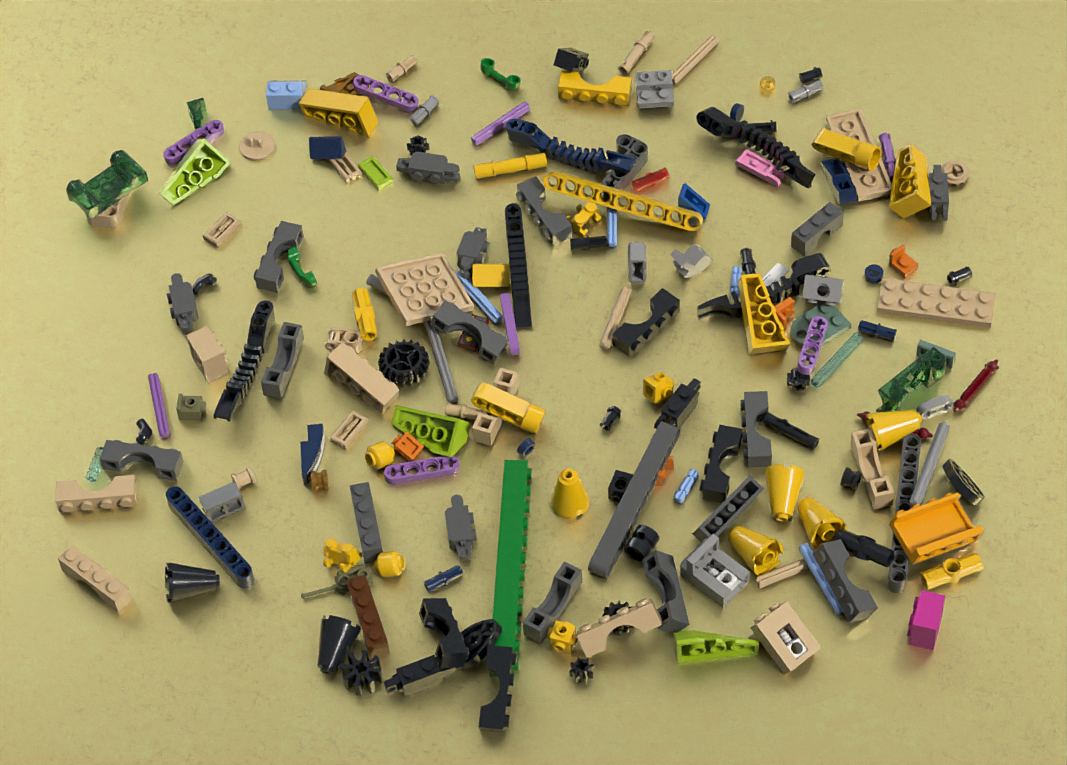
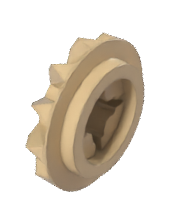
(959, 168)

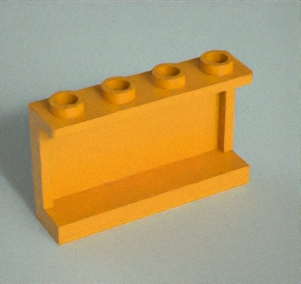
(934, 528)

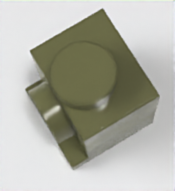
(190, 407)

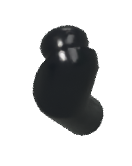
(200, 282)
(145, 432)

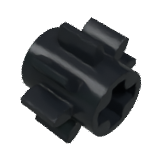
(418, 144)
(797, 380)
(581, 664)

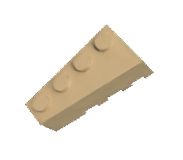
(361, 377)

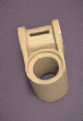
(347, 336)

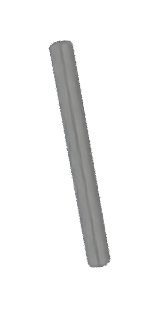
(442, 364)
(929, 464)

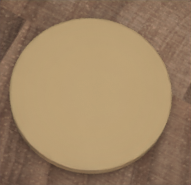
(257, 145)

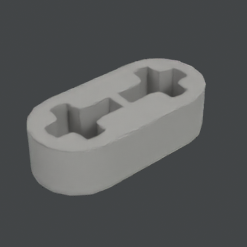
(935, 407)

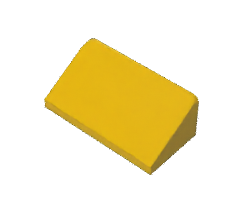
(490, 275)

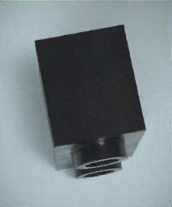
(571, 59)

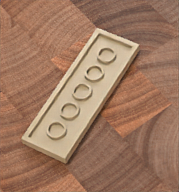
(867, 183)
(936, 302)

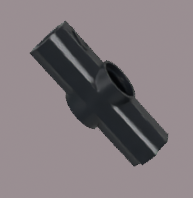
(865, 548)

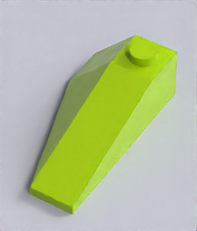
(194, 171)
(435, 431)
(704, 646)

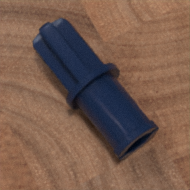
(877, 330)
(443, 578)

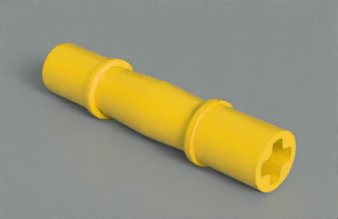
(510, 165)

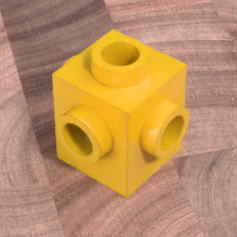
(658, 387)
(562, 637)

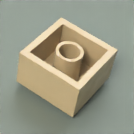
(208, 354)

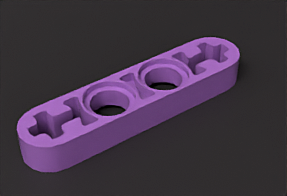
(386, 91)
(191, 139)
(509, 324)
(810, 344)
(422, 472)

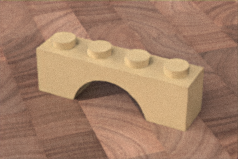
(487, 424)
(866, 456)
(118, 493)
(108, 587)
(642, 616)

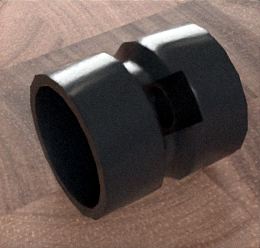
(641, 543)

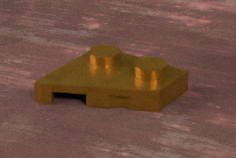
(343, 85)

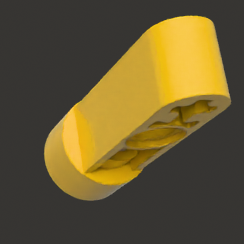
(847, 149)
(508, 407)

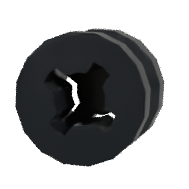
(851, 478)

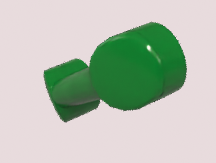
(487, 68)
(307, 279)

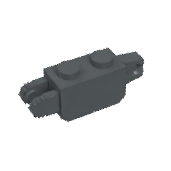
(429, 168)
(939, 193)
(472, 250)
(183, 303)
(459, 528)

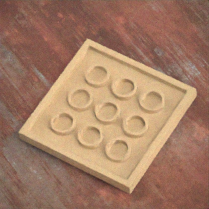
(421, 286)

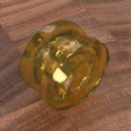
(767, 80)

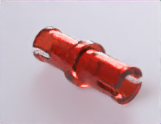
(650, 179)

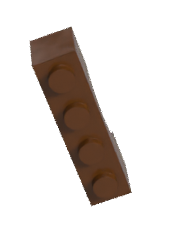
(368, 616)

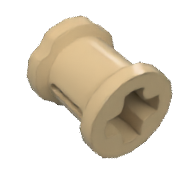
(243, 478)

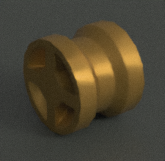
(319, 480)

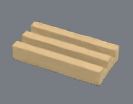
(357, 172)
(224, 230)
(354, 432)

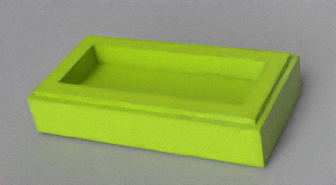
(375, 173)

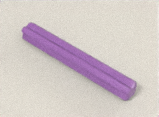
(500, 123)
(158, 403)

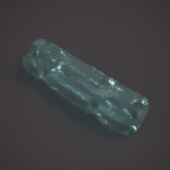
(95, 465)

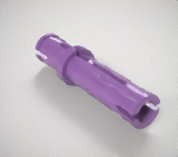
(888, 154)

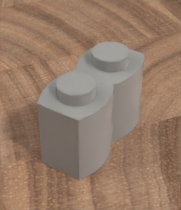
(637, 262)

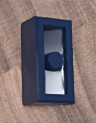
(327, 147)

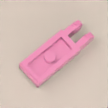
(760, 167)

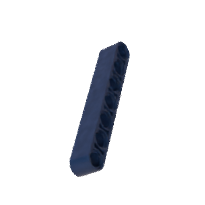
(212, 544)

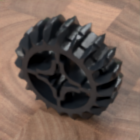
(405, 357)

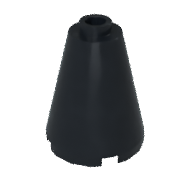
(188, 581)
(335, 642)

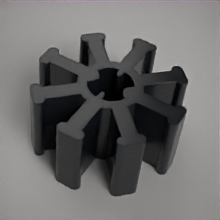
(353, 675)

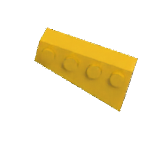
(910, 182)
(761, 322)

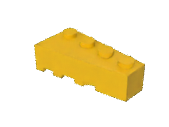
(340, 110)

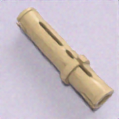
(639, 48)

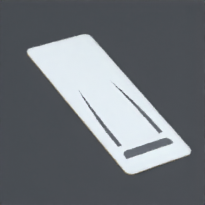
(774, 274)

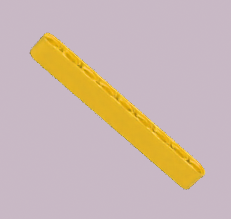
(613, 202)

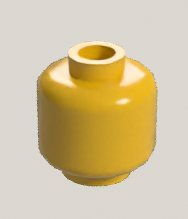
(379, 455)
(389, 564)

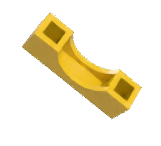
(615, 91)

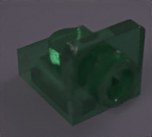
(195, 111)

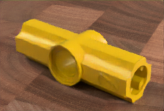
(364, 314)
(941, 575)

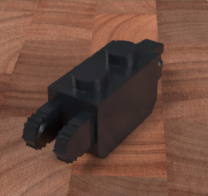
(680, 404)
(417, 676)

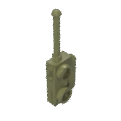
(341, 578)

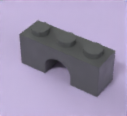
(826, 220)

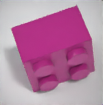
(926, 619)

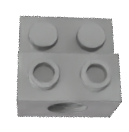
(654, 89)
(815, 284)

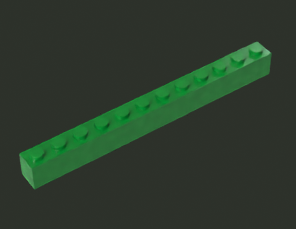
(510, 553)

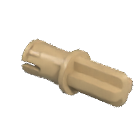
(401, 68)
(462, 411)

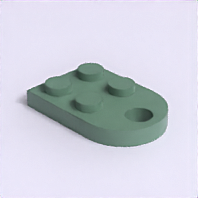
(836, 324)

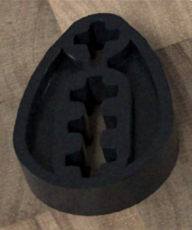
(962, 482)
(482, 634)

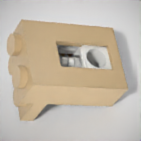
(780, 644)

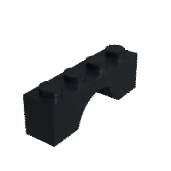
(631, 337)
(726, 444)
(438, 616)
(494, 715)

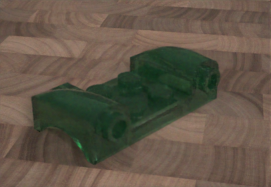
(108, 186)
(923, 371)

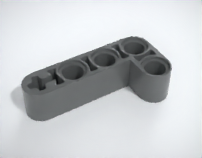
(631, 147)

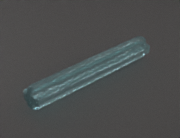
(833, 363)

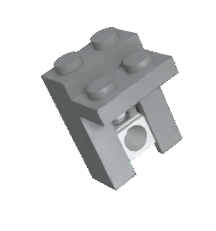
(709, 567)

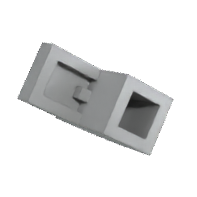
(692, 261)

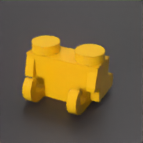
(590, 210)
(340, 554)

